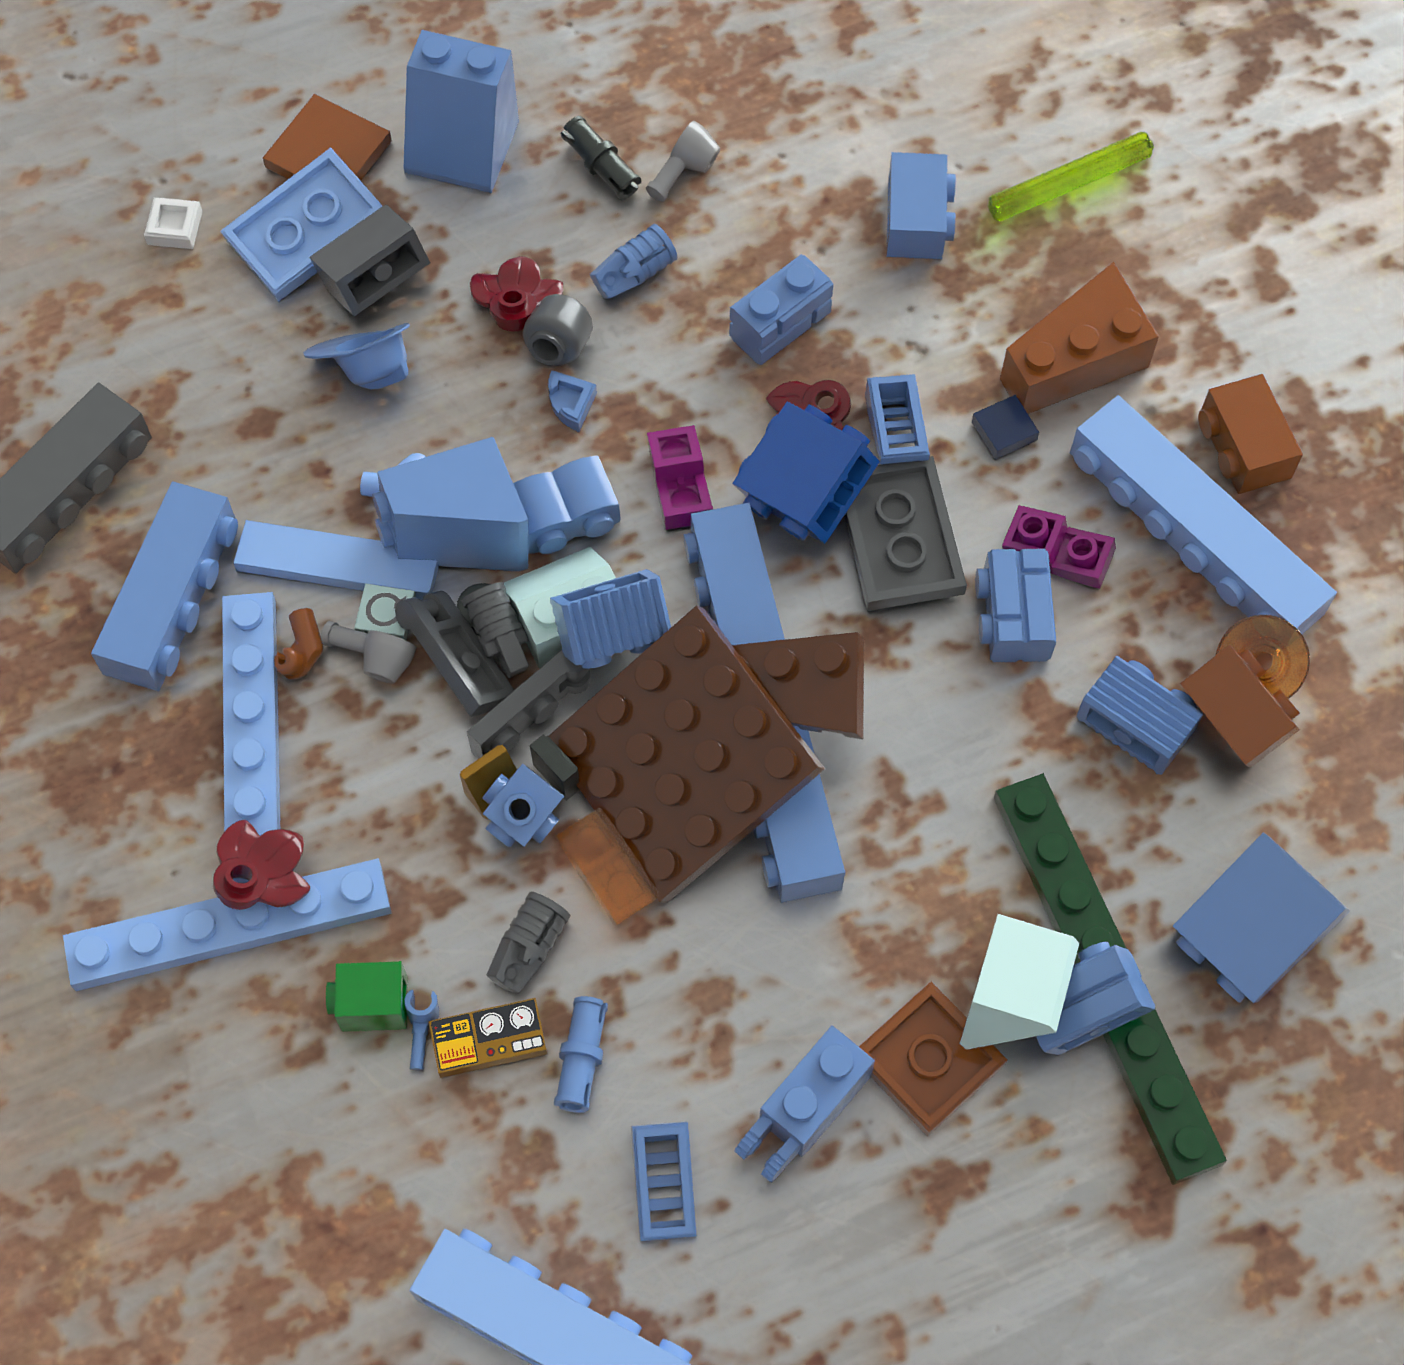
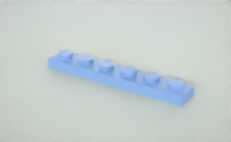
(250, 712)
(213, 929)

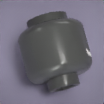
(557, 330)

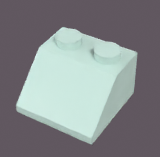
(532, 594)

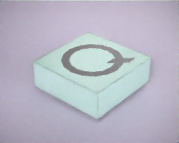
(378, 610)

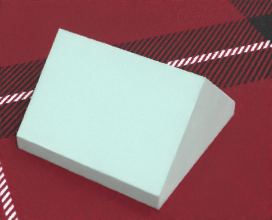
(1020, 984)

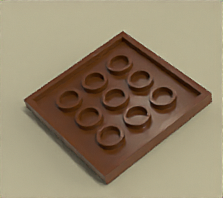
(685, 752)

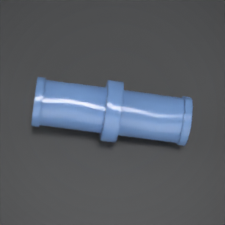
(581, 1054)

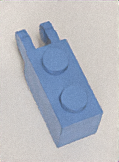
(809, 1100)

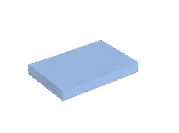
(298, 221)

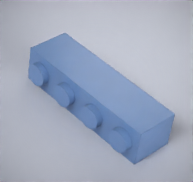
(165, 587)

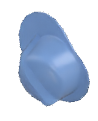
(367, 358)

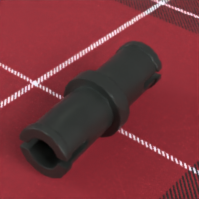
(601, 157)

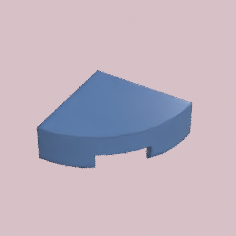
(570, 398)

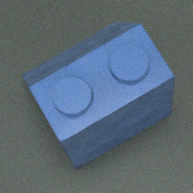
(459, 110)
(454, 510)
(1258, 920)

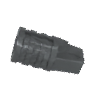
(498, 627)
(527, 942)

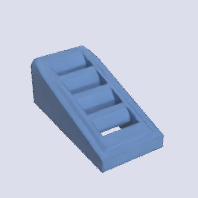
(893, 391)
(663, 1229)

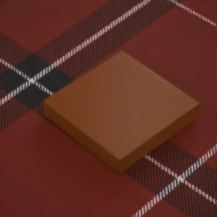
(322, 127)
(923, 1060)

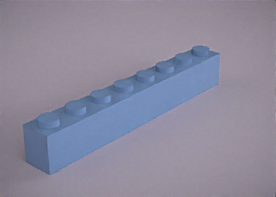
(740, 601)

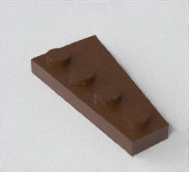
(813, 680)

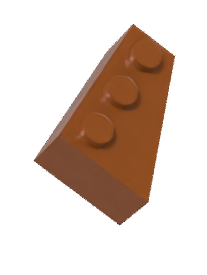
(1080, 344)

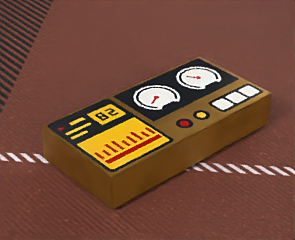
(487, 1037)

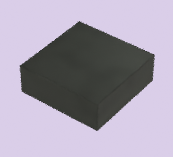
(555, 766)

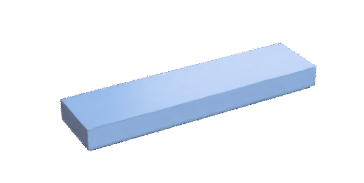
(329, 559)

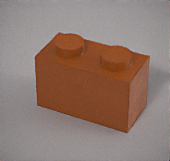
(1249, 434)
(1241, 705)

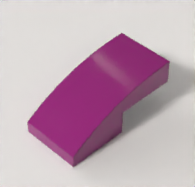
(678, 475)

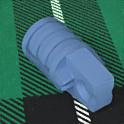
(634, 262)

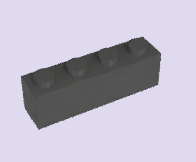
(65, 472)

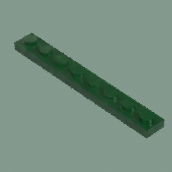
(1142, 1045)

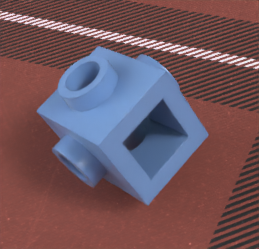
(537, 792)

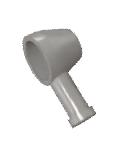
(692, 151)
(384, 653)

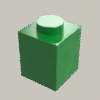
(368, 996)

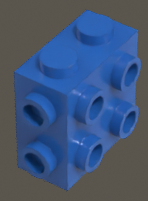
(806, 472)

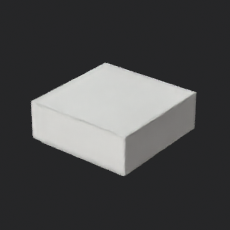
(173, 223)

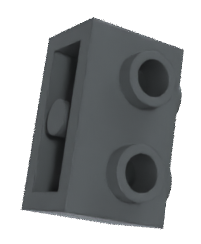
(370, 259)

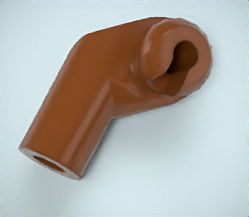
(305, 650)

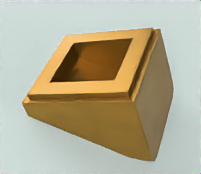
(483, 773)

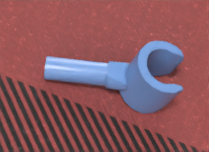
(420, 1028)

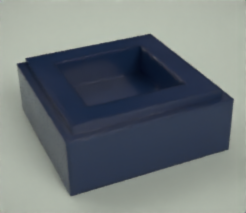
(1005, 426)

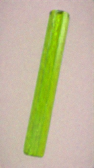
(1070, 176)

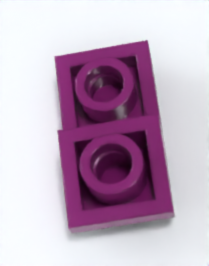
(1071, 551)

